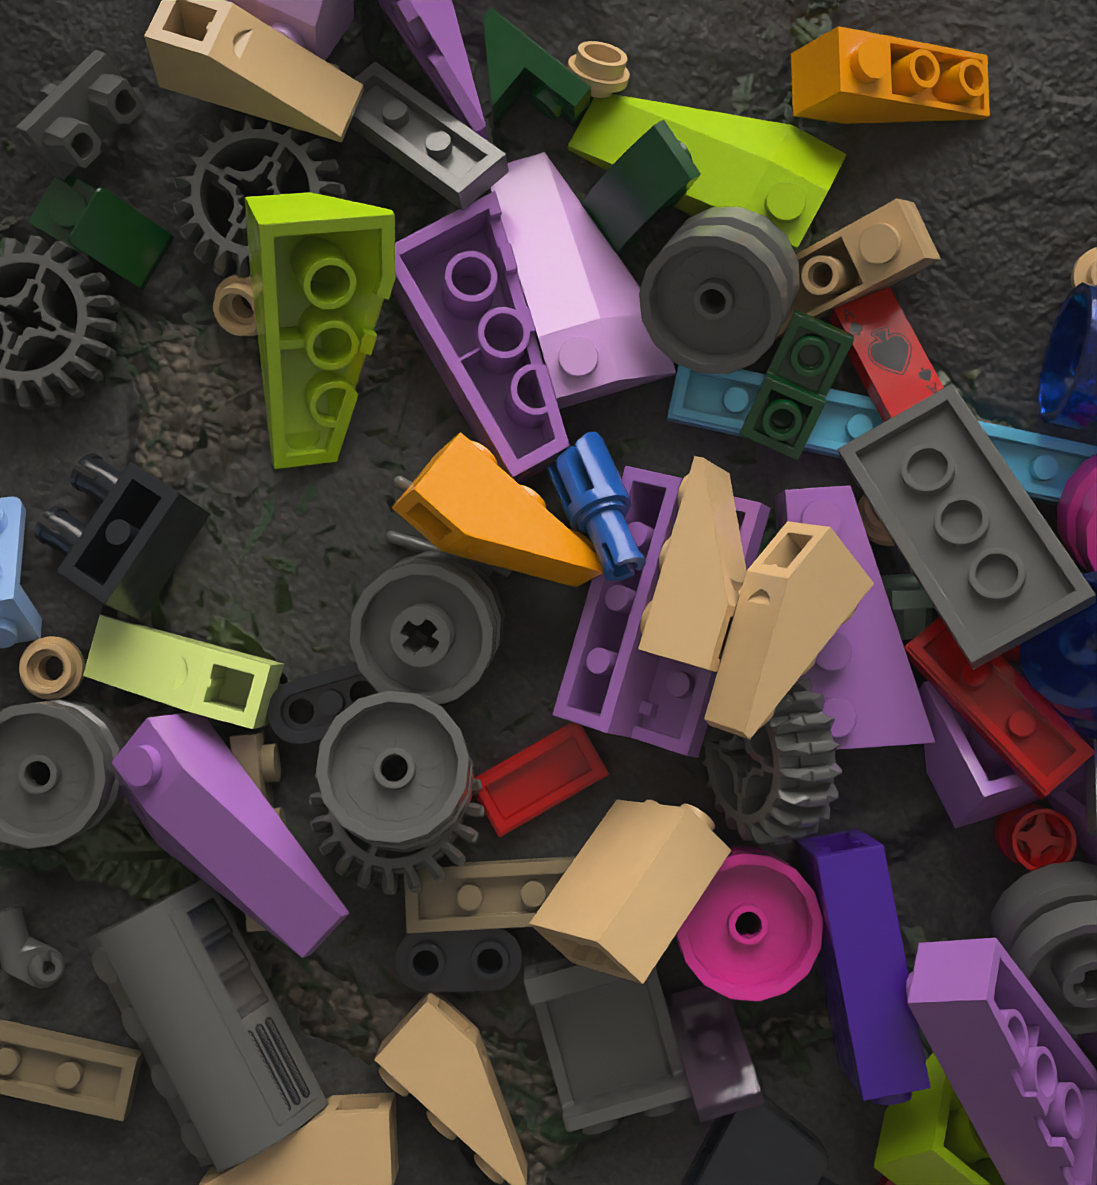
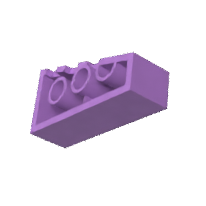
(473, 321)
(864, 663)
(1008, 1062)

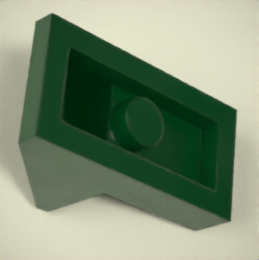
(520, 65)
(102, 229)

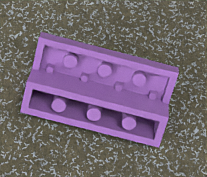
(607, 676)

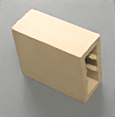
(631, 887)

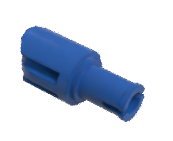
(597, 504)

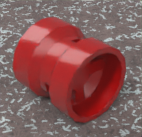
(1047, 840)

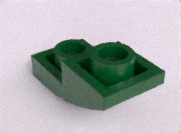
(641, 186)
(796, 384)

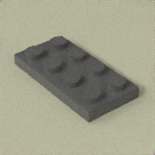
(966, 527)

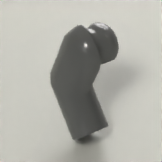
(24, 955)

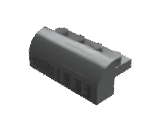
(207, 1026)

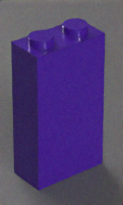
(864, 966)

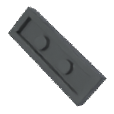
(425, 138)

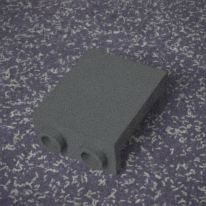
(606, 1044)

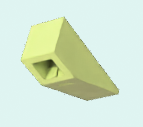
(183, 672)

